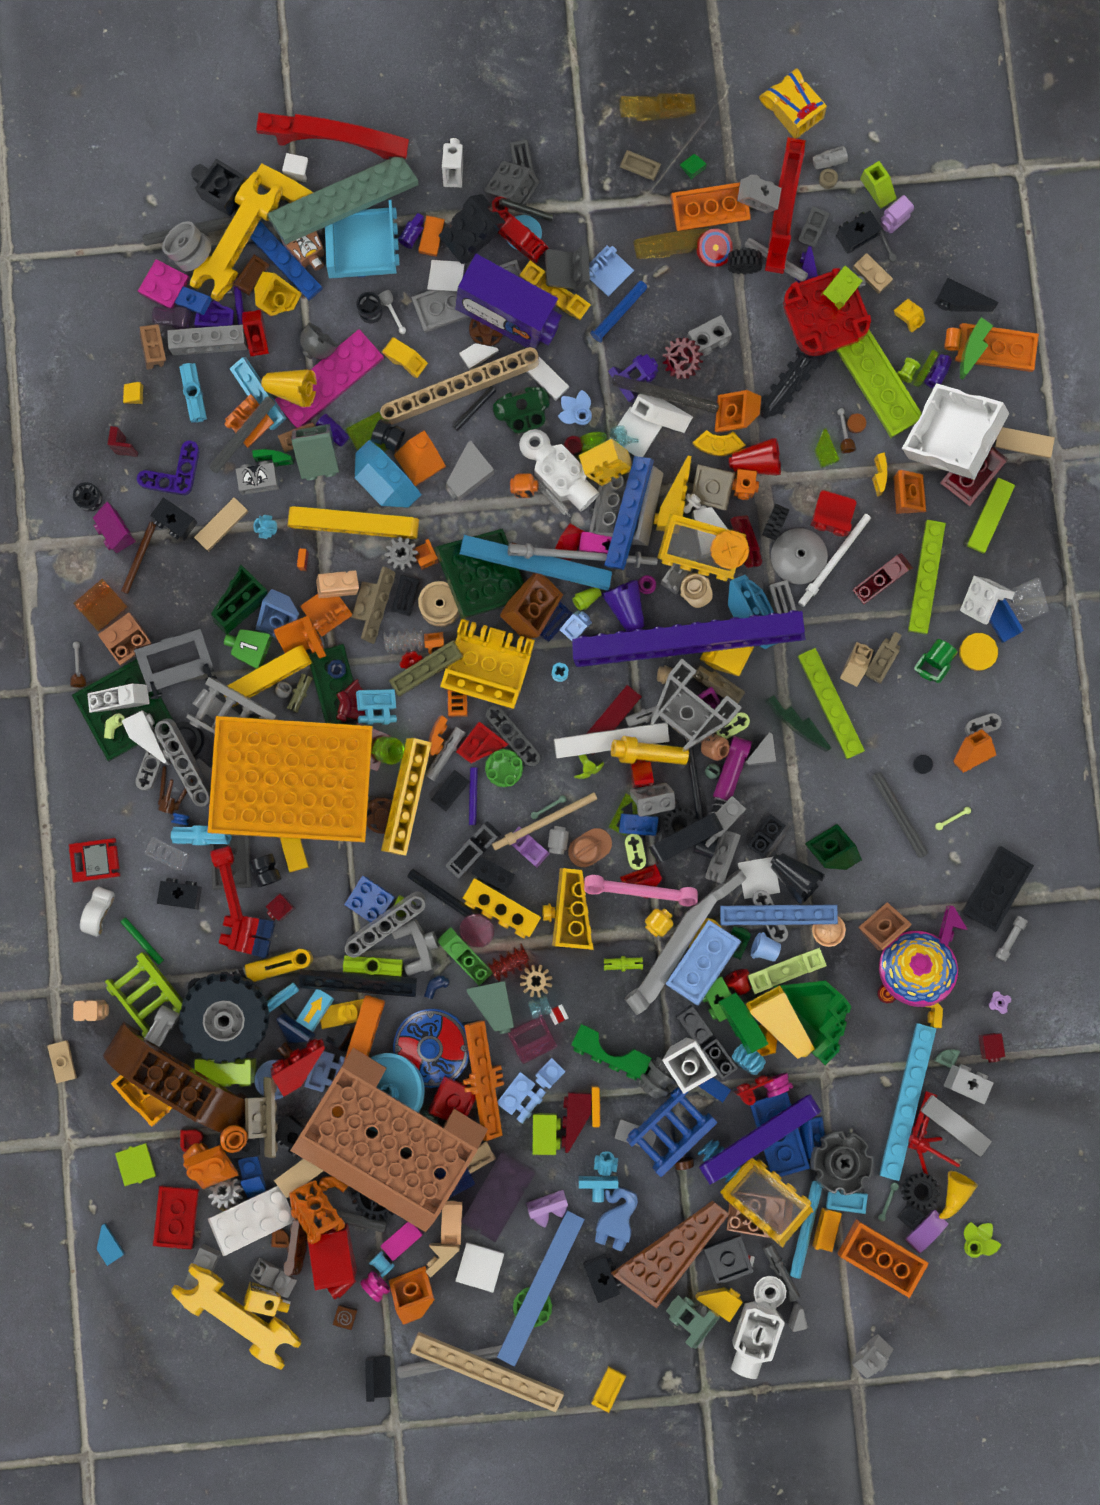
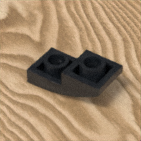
(766, 835)

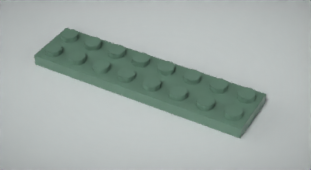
(342, 199)

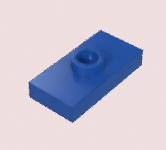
(193, 300)
(638, 825)

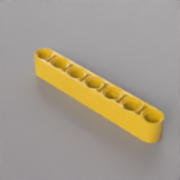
(353, 522)

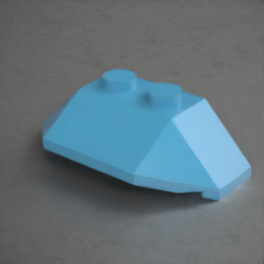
(383, 478)
(747, 600)

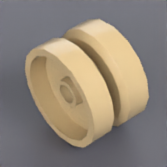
(438, 615)

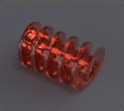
(509, 962)

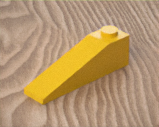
(675, 498)

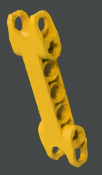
(251, 210)
(209, 1297)

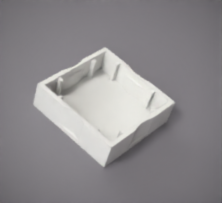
(955, 431)

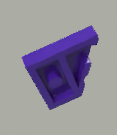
(215, 316)

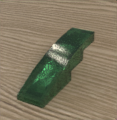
(805, 729)

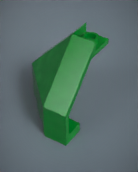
(821, 1013)

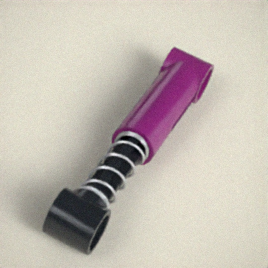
(726, 785)

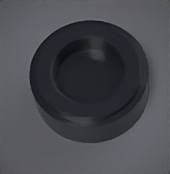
(922, 764)

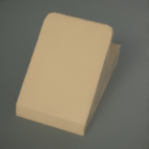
(444, 1252)

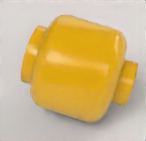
(659, 922)

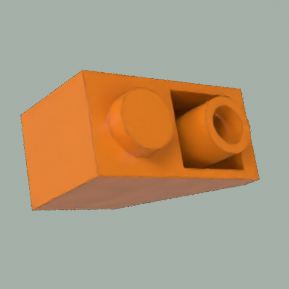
(974, 751)

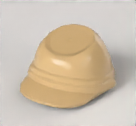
(696, 590)

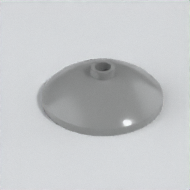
(790, 565)

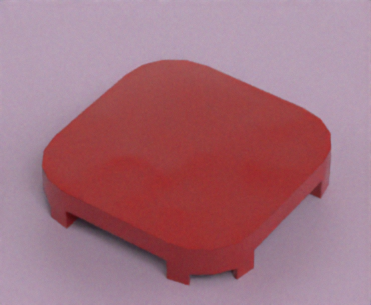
(818, 322)

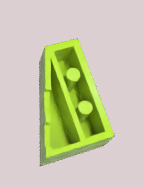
(226, 1074)

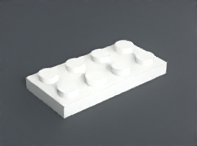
(251, 1220)

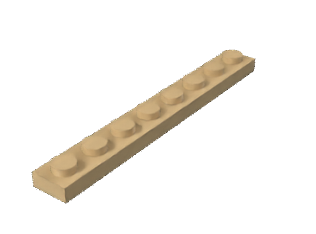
(487, 1372)

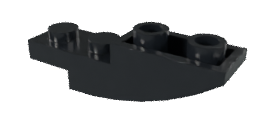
(707, 1041)

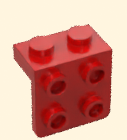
(833, 513)

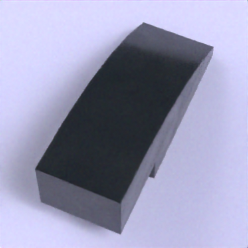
(473, 849)

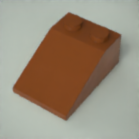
(531, 606)

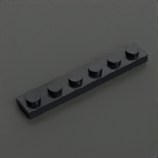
(357, 983)

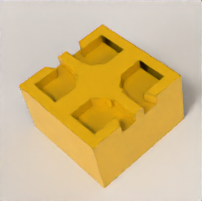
(606, 462)

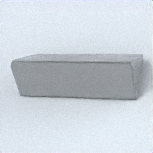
(797, 1318)

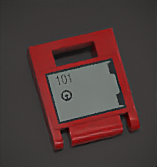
(97, 860)

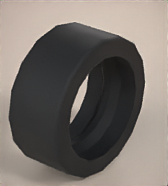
(198, 734)

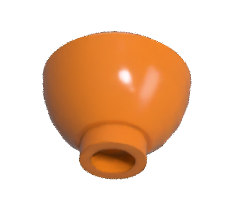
(233, 1138)

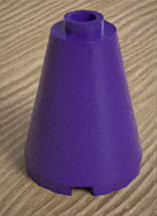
(626, 605)

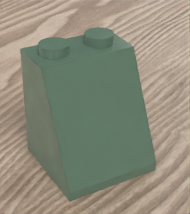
(315, 452)

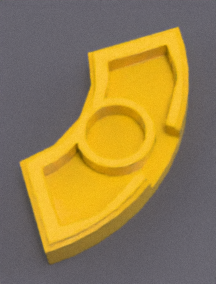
(718, 445)

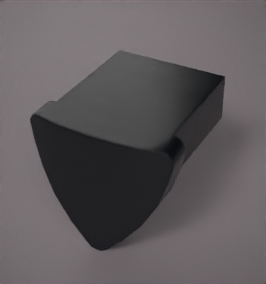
(343, 1040)

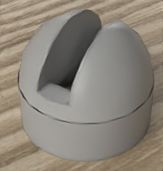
(283, 690)

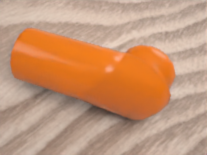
(330, 1182)

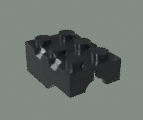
(471, 228)

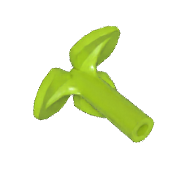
(588, 767)

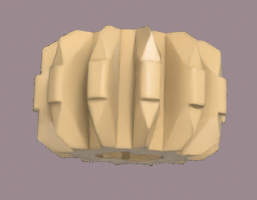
(529, 980)

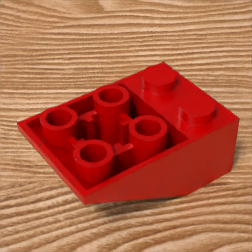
(294, 1070)

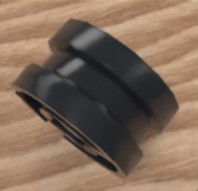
(80, 494)

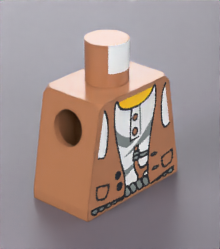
(307, 250)

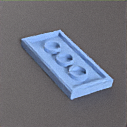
(703, 963)

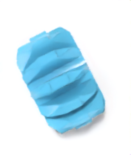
(752, 1063)

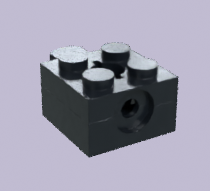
(218, 185)

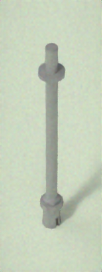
(528, 551)

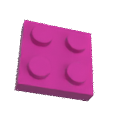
(163, 284)

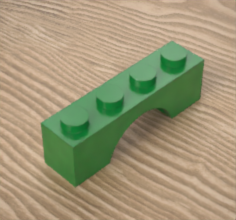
(633, 1063)

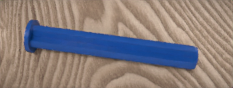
(618, 311)

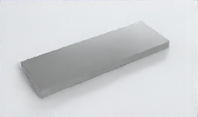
(437, 307)

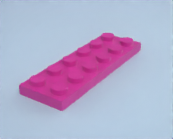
(334, 376)

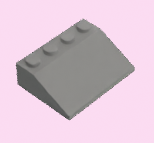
(609, 503)

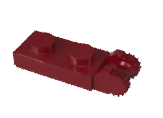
(742, 525)

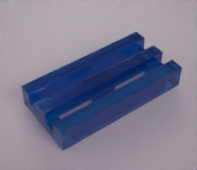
(552, 635)

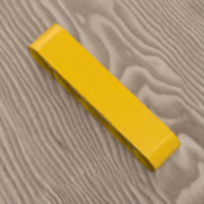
(271, 673)

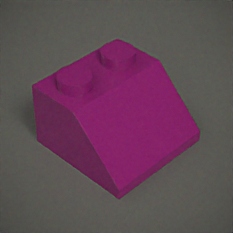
(113, 528)

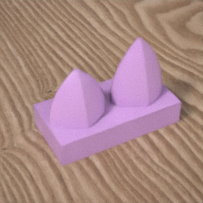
(541, 1207)

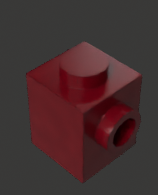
(279, 908)
(992, 1046)

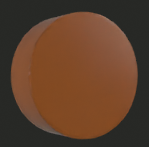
(856, 423)

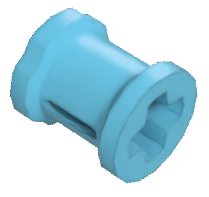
(559, 678)
(381, 1264)

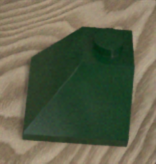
(834, 849)

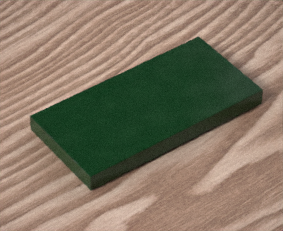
(327, 686)

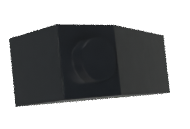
(960, 298)

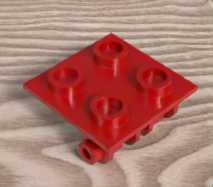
(745, 1090)

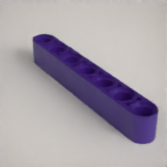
(759, 1139)

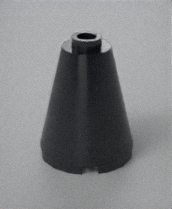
(796, 876)

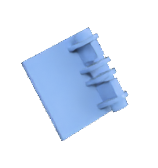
(608, 270)

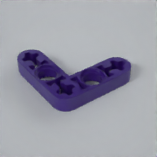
(175, 480)

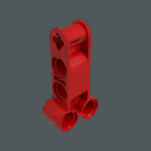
(519, 235)

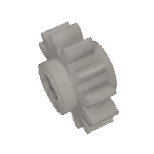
(404, 560)
(224, 1200)

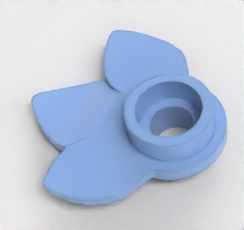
(574, 407)

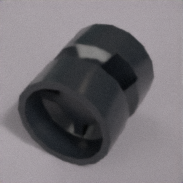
(369, 307)
(388, 435)
(265, 870)

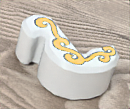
(96, 911)

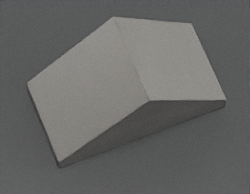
(763, 753)

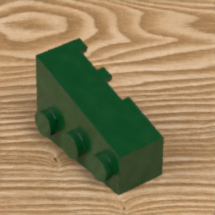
(239, 601)

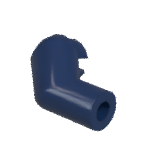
(436, 983)

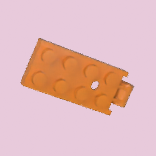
(1005, 347)

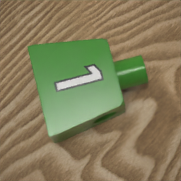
(249, 647)

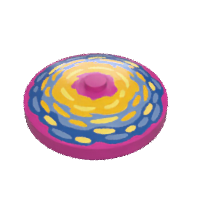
(918, 969)

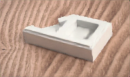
(477, 354)

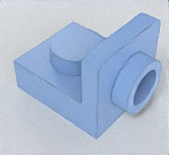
(576, 625)
(549, 1074)

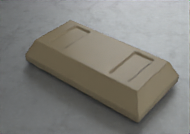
(640, 165)

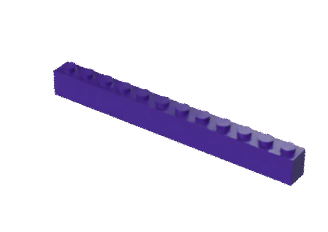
(689, 639)

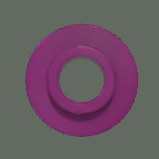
(650, 580)

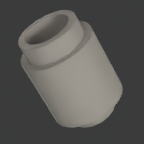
(558, 840)

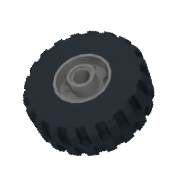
(220, 1037)

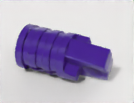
(411, 231)
(938, 371)
(339, 435)

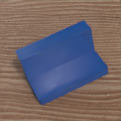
(1004, 621)

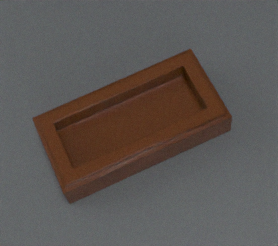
(250, 275)

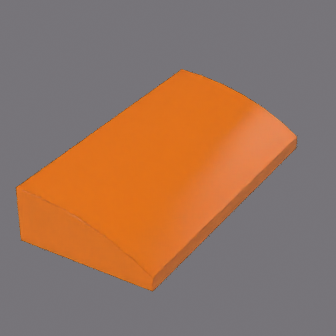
(708, 207)

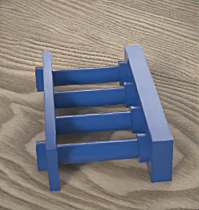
(676, 1150)

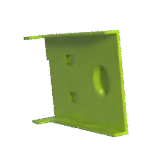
(842, 287)

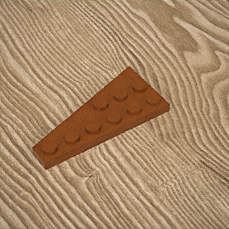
(663, 1263)

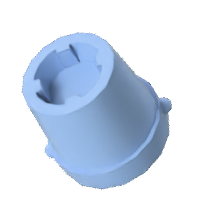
(765, 948)

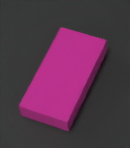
(401, 1240)

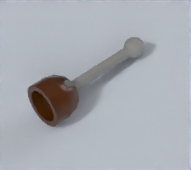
(847, 444)
(77, 680)

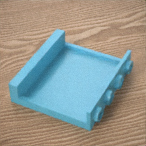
(363, 244)

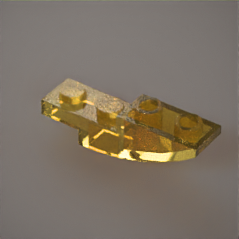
(657, 108)

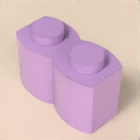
(896, 214)

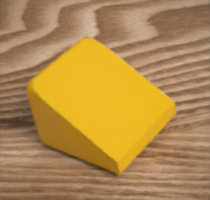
(133, 393)

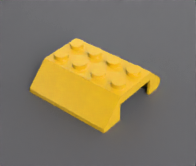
(489, 665)

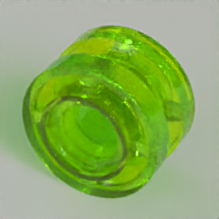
(592, 440)
(396, 750)

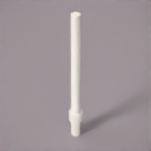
(812, 589)

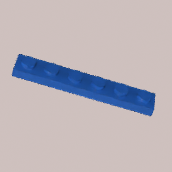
(285, 261)
(629, 512)

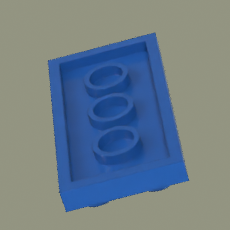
(788, 1153)

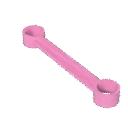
(596, 884)

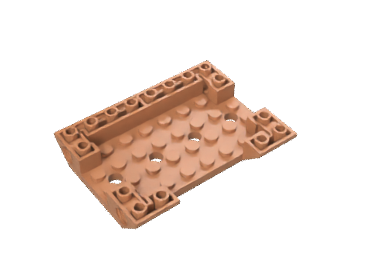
(375, 1163)

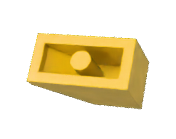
(721, 1301)

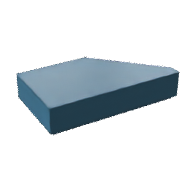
(108, 1246)

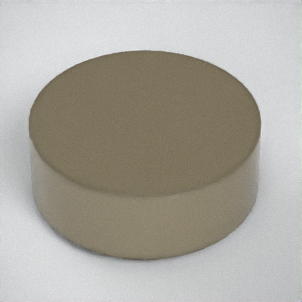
(828, 178)

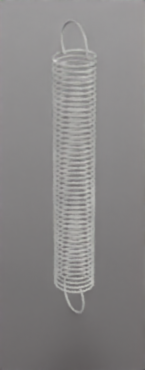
(553, 497)

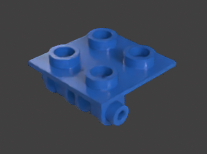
(369, 899)

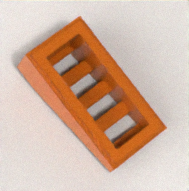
(457, 713)

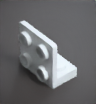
(983, 598)

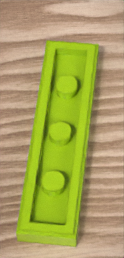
(990, 515)

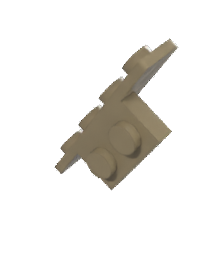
(372, 603)
(261, 1117)

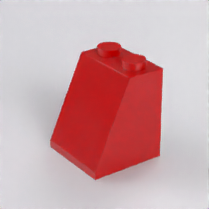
(333, 1259)

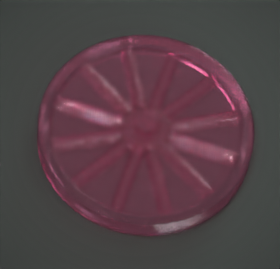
(477, 930)

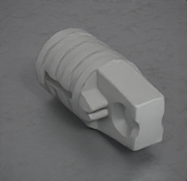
(830, 158)

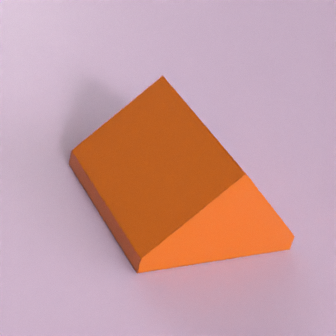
(909, 492)

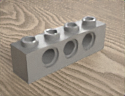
(207, 340)

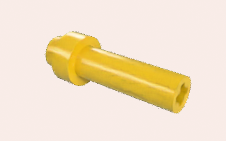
(629, 749)

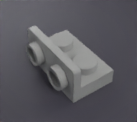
(653, 799)

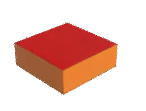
(302, 559)

